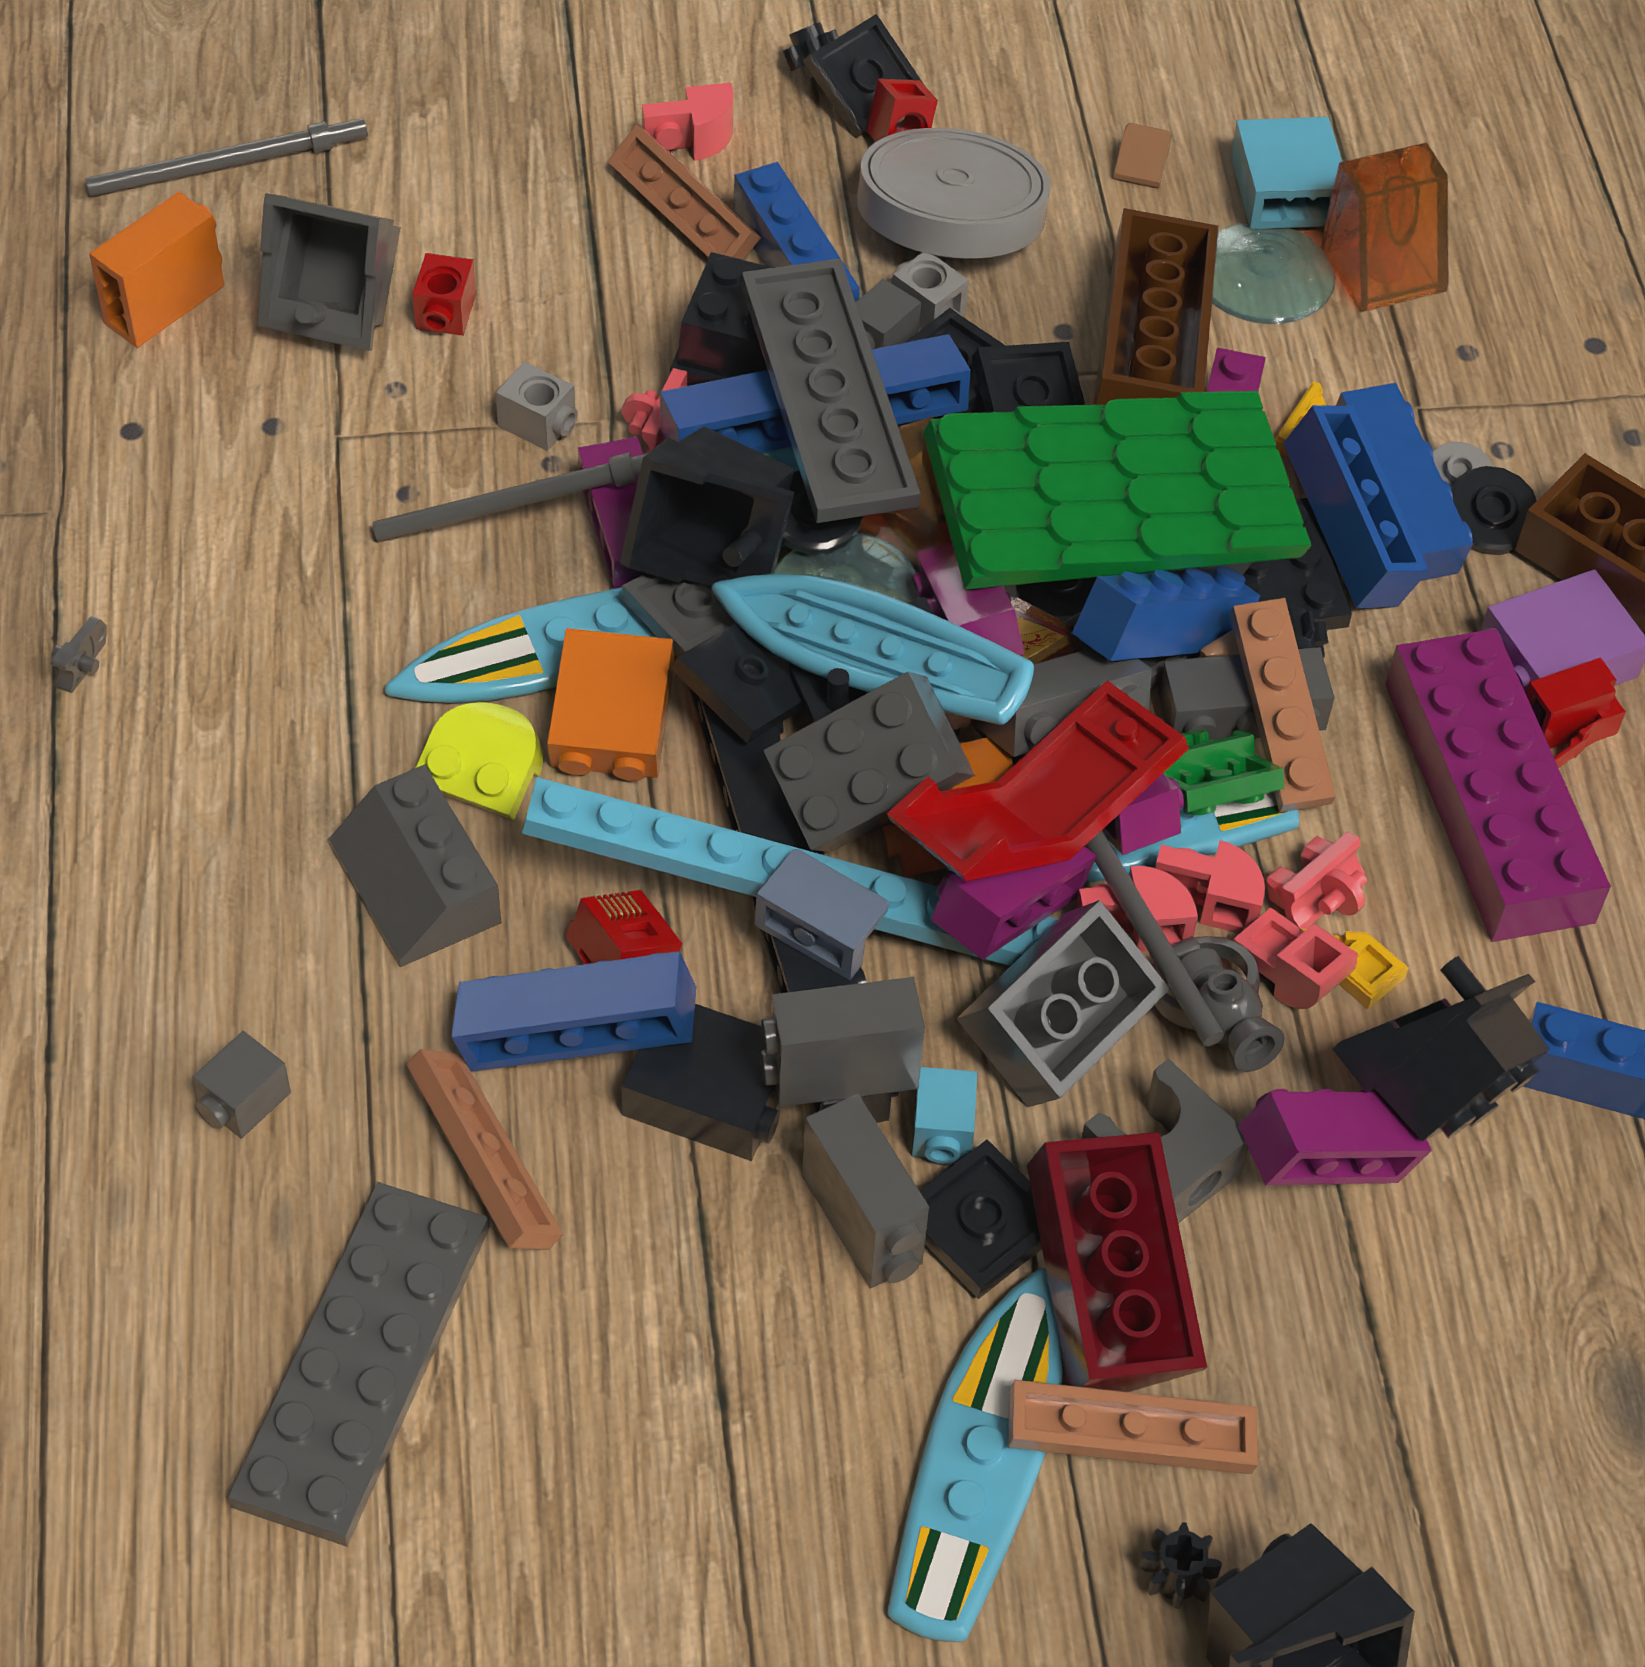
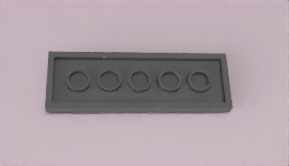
(829, 391)
(359, 1364)

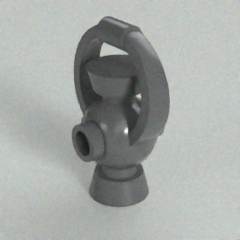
(1229, 997)

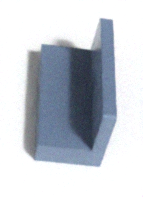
(819, 912)

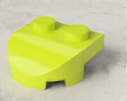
(484, 756)

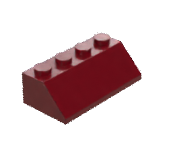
(1115, 1262)

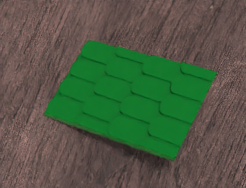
(1114, 489)

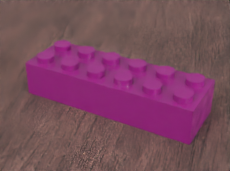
(1496, 786)

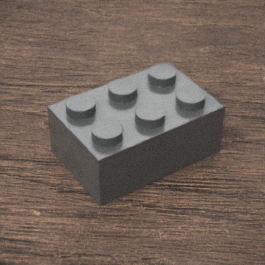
(865, 759)
(1063, 1004)

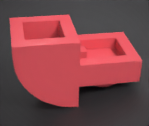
(696, 123)
(1226, 885)
(1164, 896)
(1298, 961)

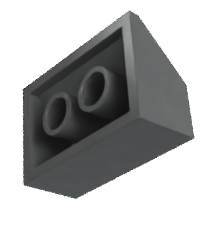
(416, 867)

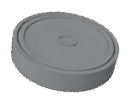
(953, 193)

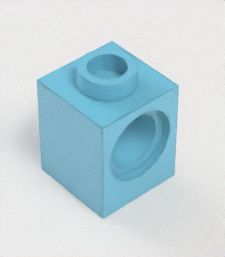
(944, 1114)

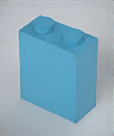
(1285, 170)

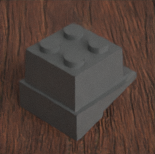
(324, 270)

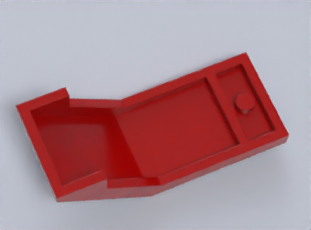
(1051, 796)

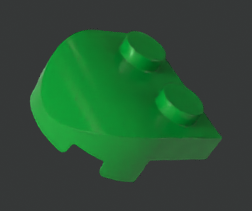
(1222, 772)

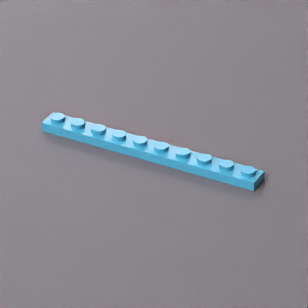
(728, 858)

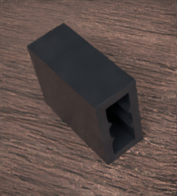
(706, 1086)

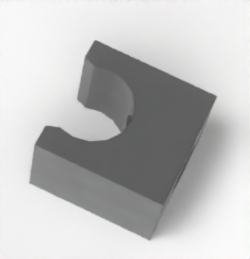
(1202, 1140)

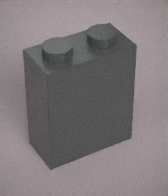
(843, 1041)
(865, 1191)

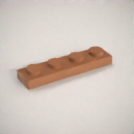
(682, 196)
(1282, 703)
(484, 1150)
(1132, 1427)

